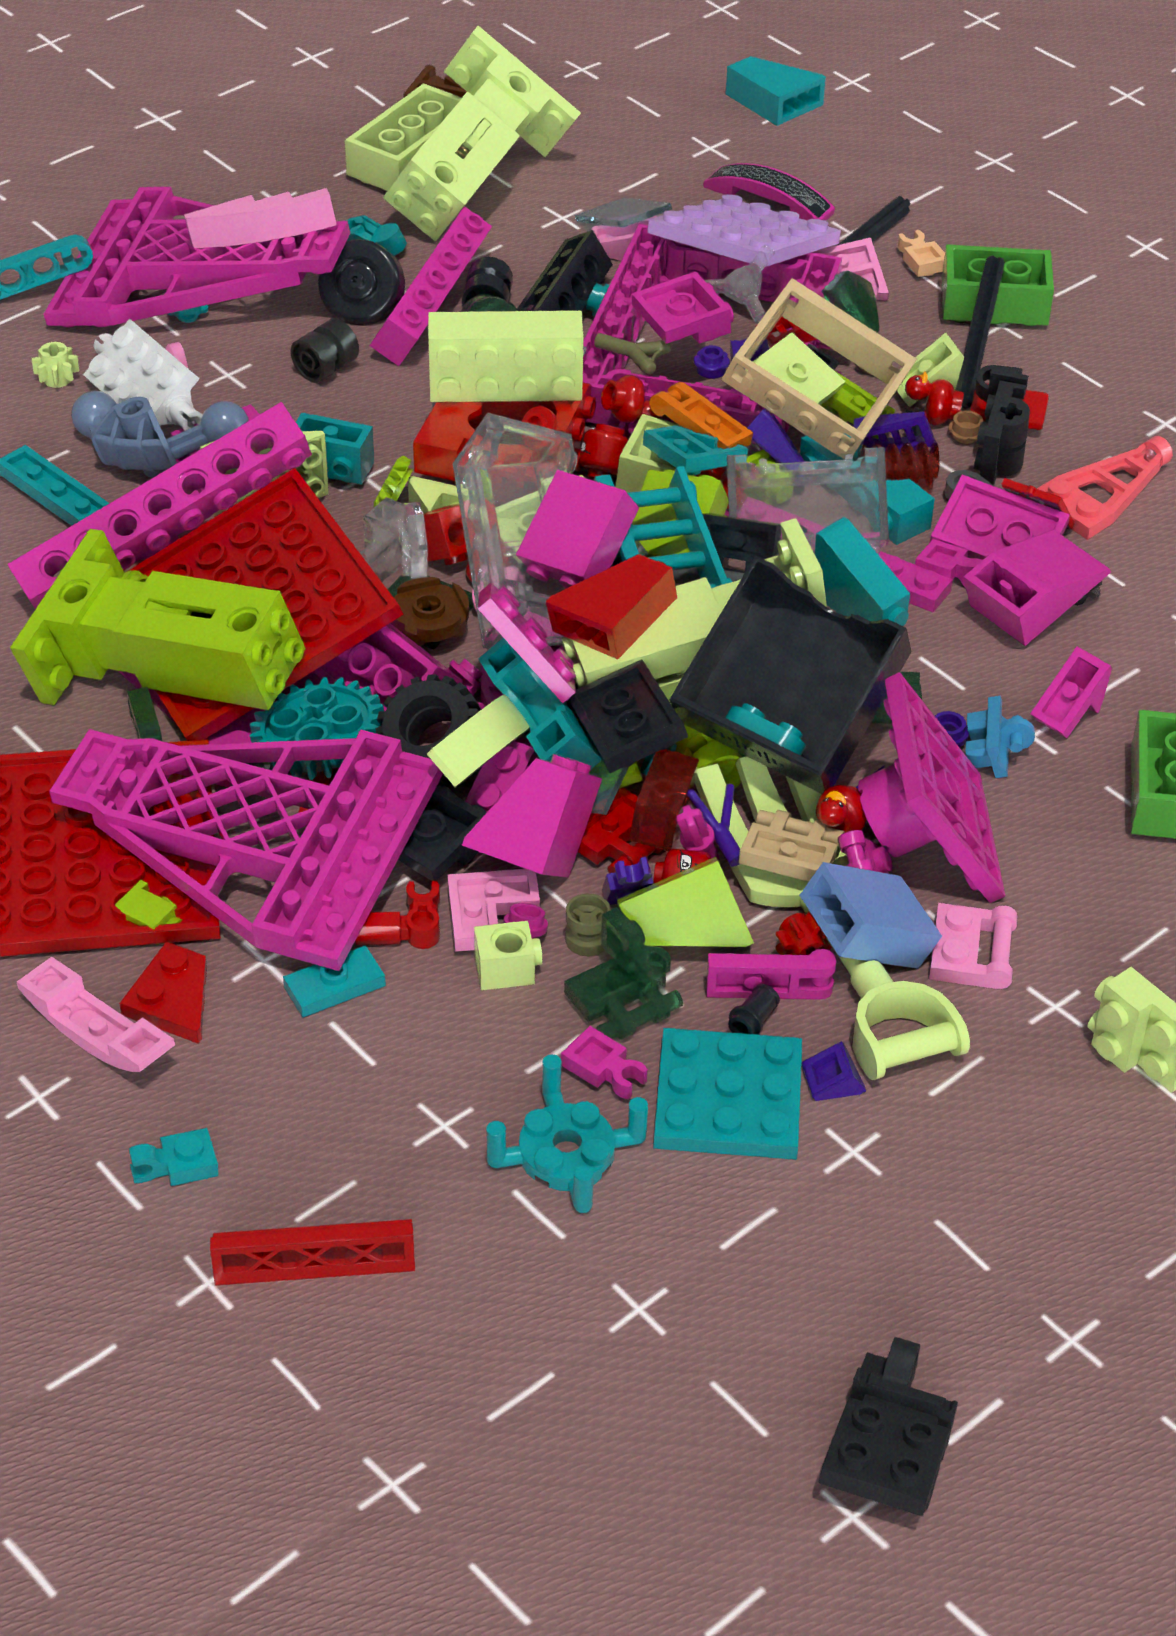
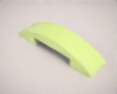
(478, 740)

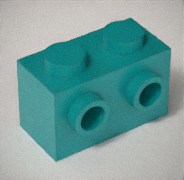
(347, 446)

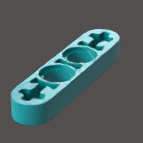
(31, 278)

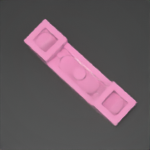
(90, 1022)

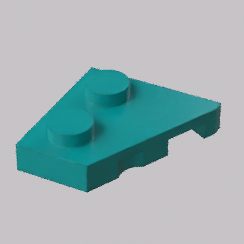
(688, 448)

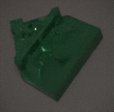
(855, 297)

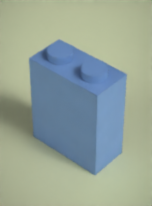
(870, 915)

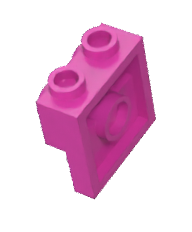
(684, 309)

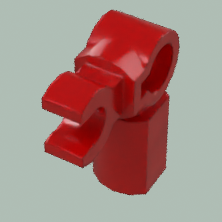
(419, 926)

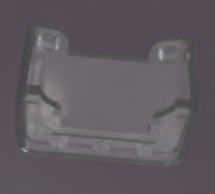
(814, 493)

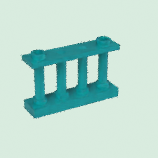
(690, 523)

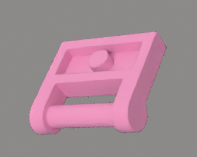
(957, 951)

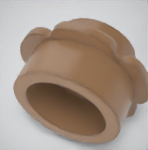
(965, 426)

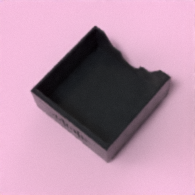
(796, 667)

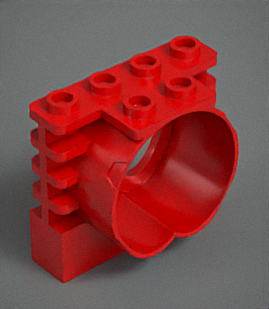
(453, 424)

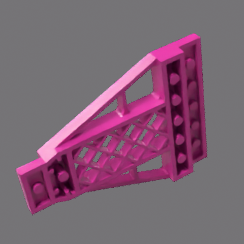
(146, 249)
(321, 879)

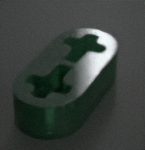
(143, 714)

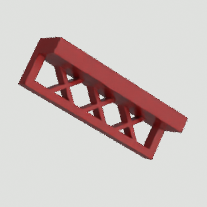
(312, 1252)

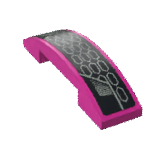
(772, 185)

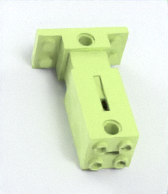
(499, 107)
(683, 627)

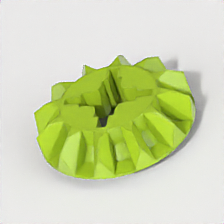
(396, 480)

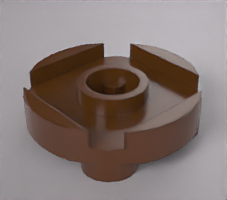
(448, 609)

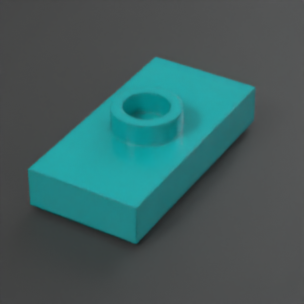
(322, 987)

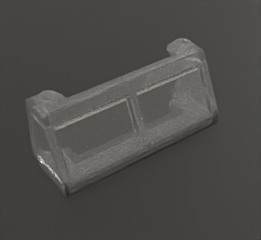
(499, 490)

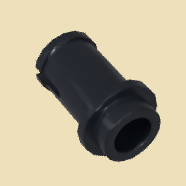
(752, 1013)

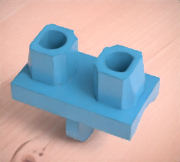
(995, 735)

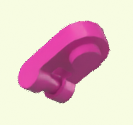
(864, 852)

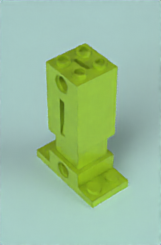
(168, 631)

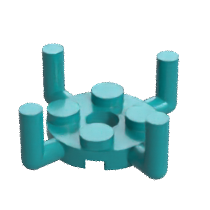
(564, 1122)

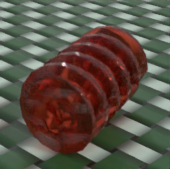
(909, 463)

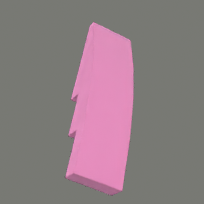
(261, 220)

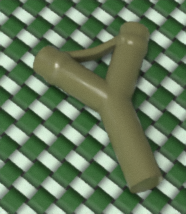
(636, 351)

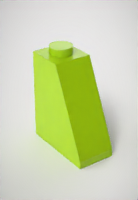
(689, 910)

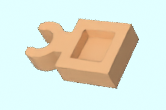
(920, 256)

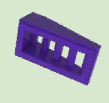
(892, 424)
(773, 438)

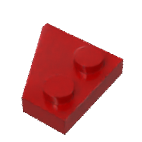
(170, 992)

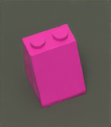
(540, 817)

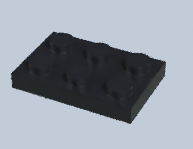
(627, 716)

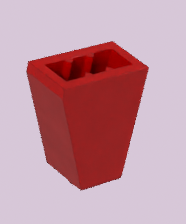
(614, 605)

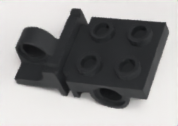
(1005, 422)
(890, 1434)

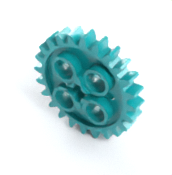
(318, 714)

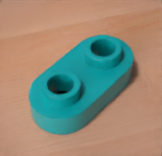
(781, 734)

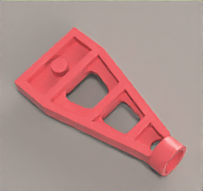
(1093, 516)

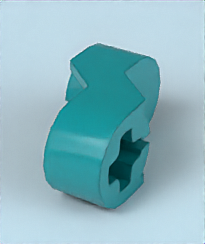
(385, 235)

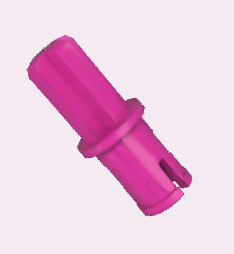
(695, 832)

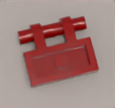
(609, 834)

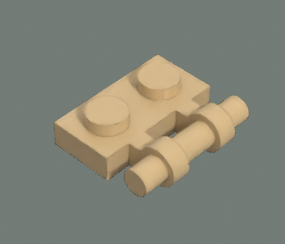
(789, 845)

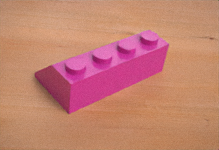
(384, 664)

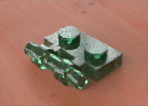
(609, 988)

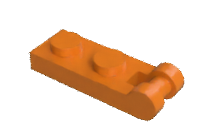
(699, 415)

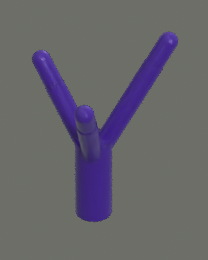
(722, 834)

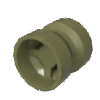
(585, 924)

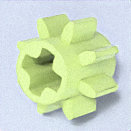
(55, 364)

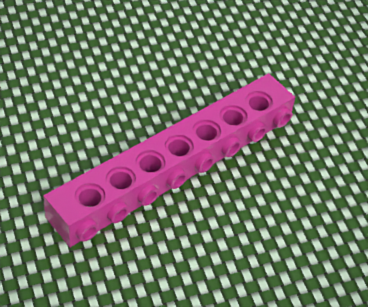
(173, 491)

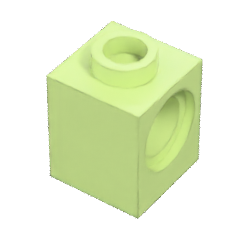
(506, 955)

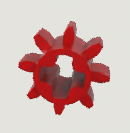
(800, 935)

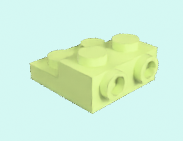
(1136, 1026)

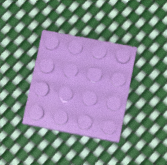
(743, 228)

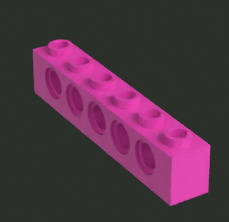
(430, 286)

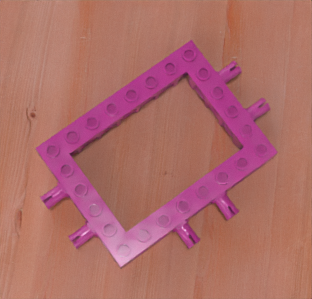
(657, 260)

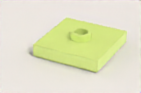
(801, 369)

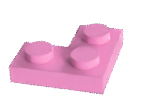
(482, 896)

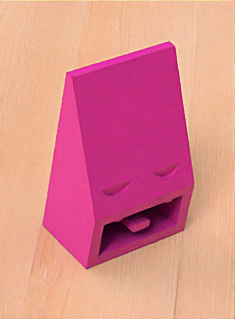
(1032, 583)

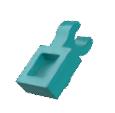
(182, 1157)

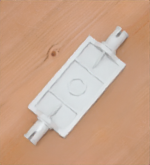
(138, 366)

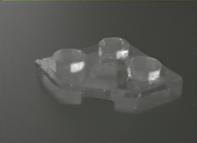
(413, 541)

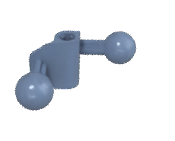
(132, 438)

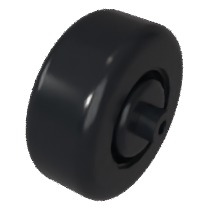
(363, 283)

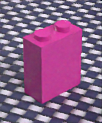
(576, 529)

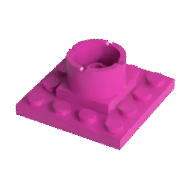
(930, 794)

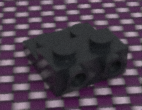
(440, 834)

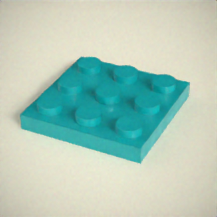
(729, 1093)

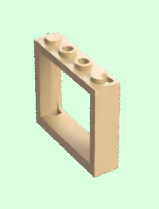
(841, 334)

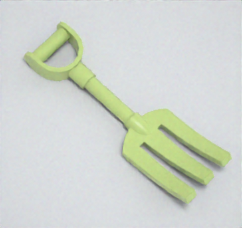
(878, 993)

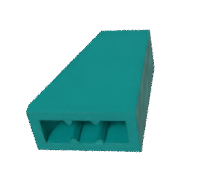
(774, 89)
(858, 577)

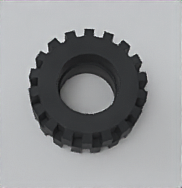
(422, 706)

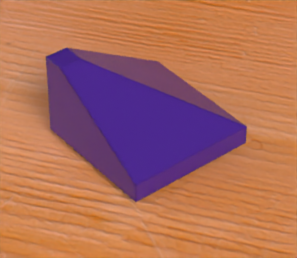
(832, 1074)

